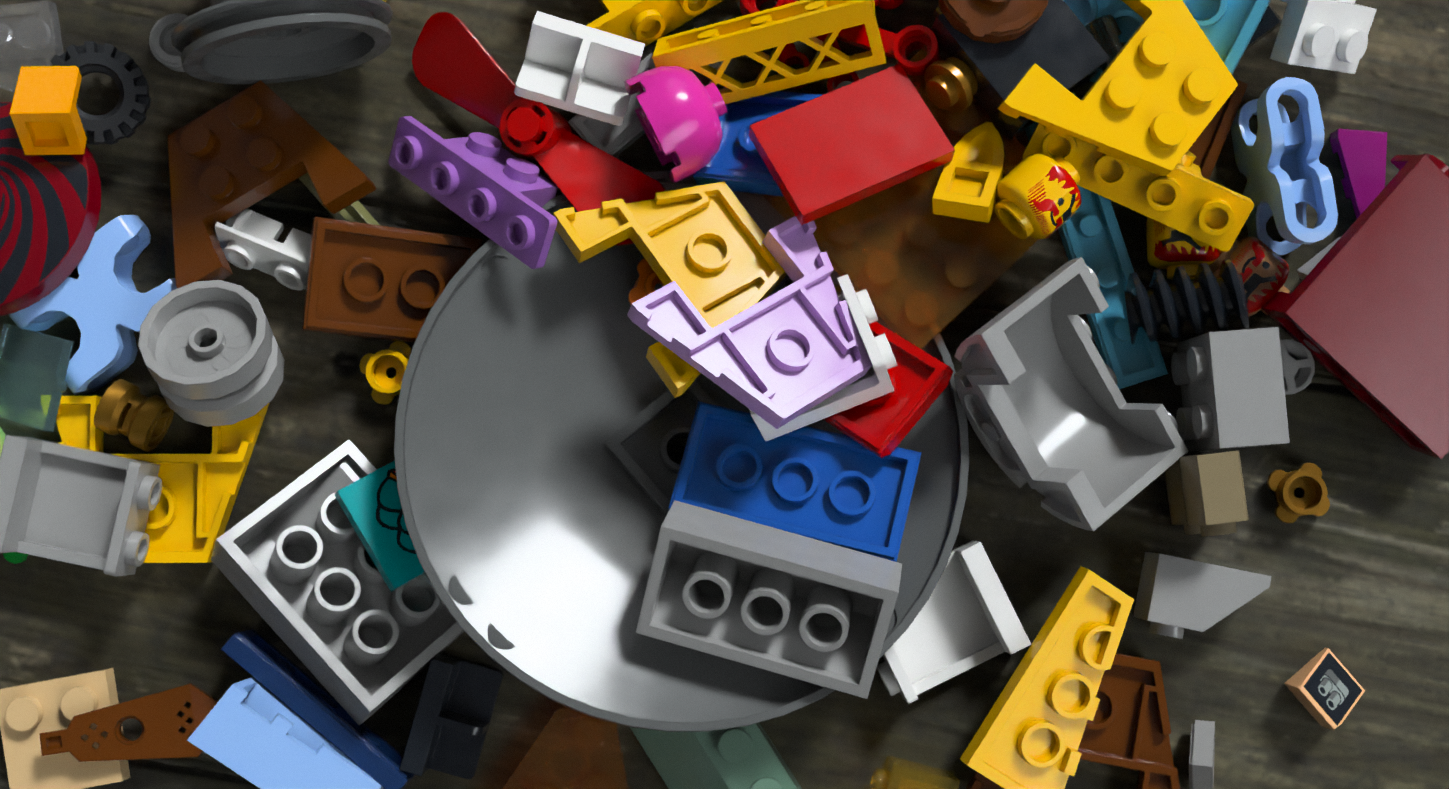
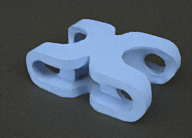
(1285, 166)
(102, 304)

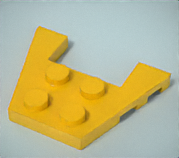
(1148, 98)
(687, 237)
(195, 487)

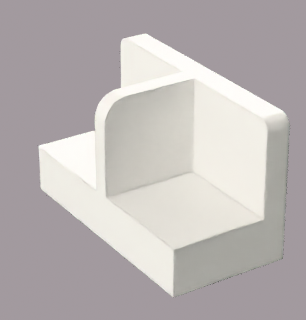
(578, 68)

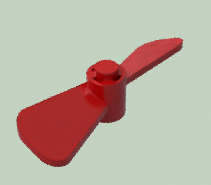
(463, 71)

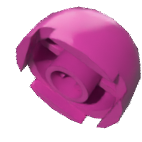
(679, 117)

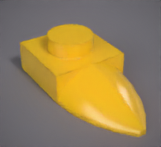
(971, 178)

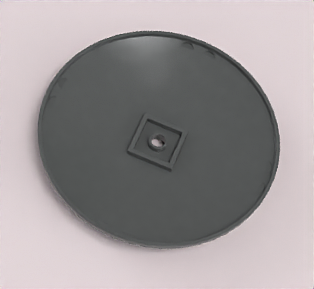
(547, 474)

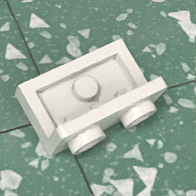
(1323, 34)

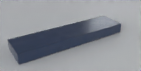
(317, 708)

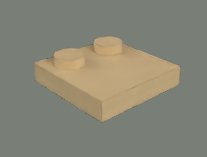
(48, 708)

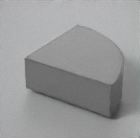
(1202, 755)

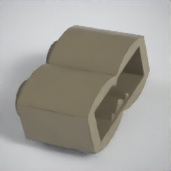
(1207, 493)

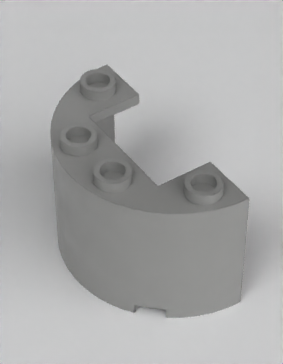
(1055, 407)

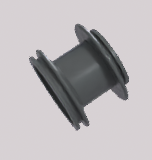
(281, 39)

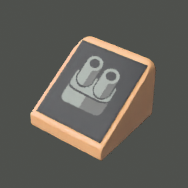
(1326, 689)

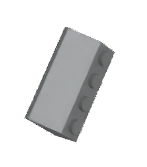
(769, 598)

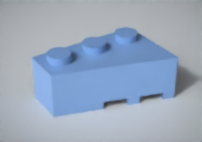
(273, 744)

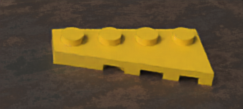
(1045, 706)

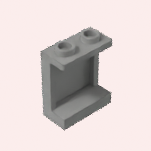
(76, 504)

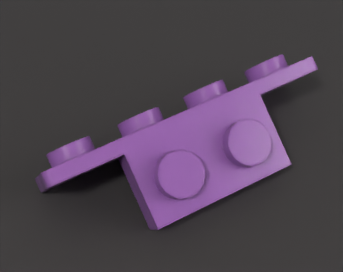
(480, 185)

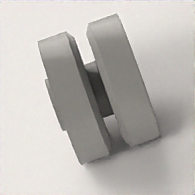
(212, 352)

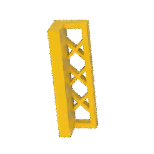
(771, 29)

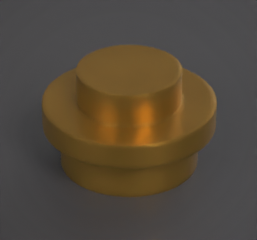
(950, 84)

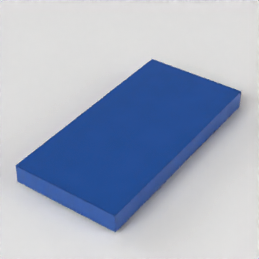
(798, 482)

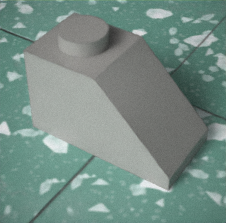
(1191, 593)

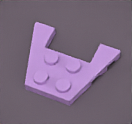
(781, 350)

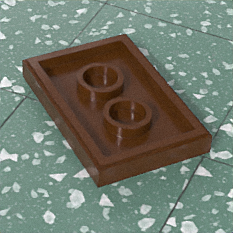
(377, 278)

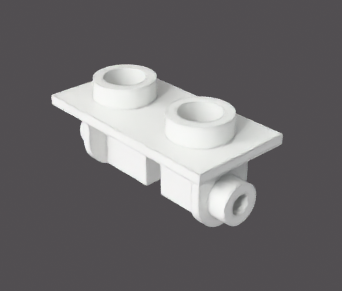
(252, 242)

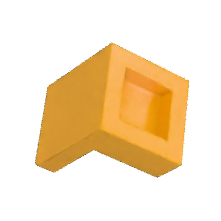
(47, 111)

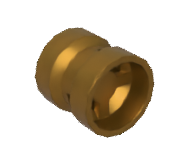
(133, 415)

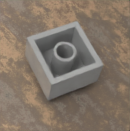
(1231, 390)

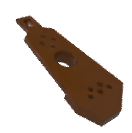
(159, 723)

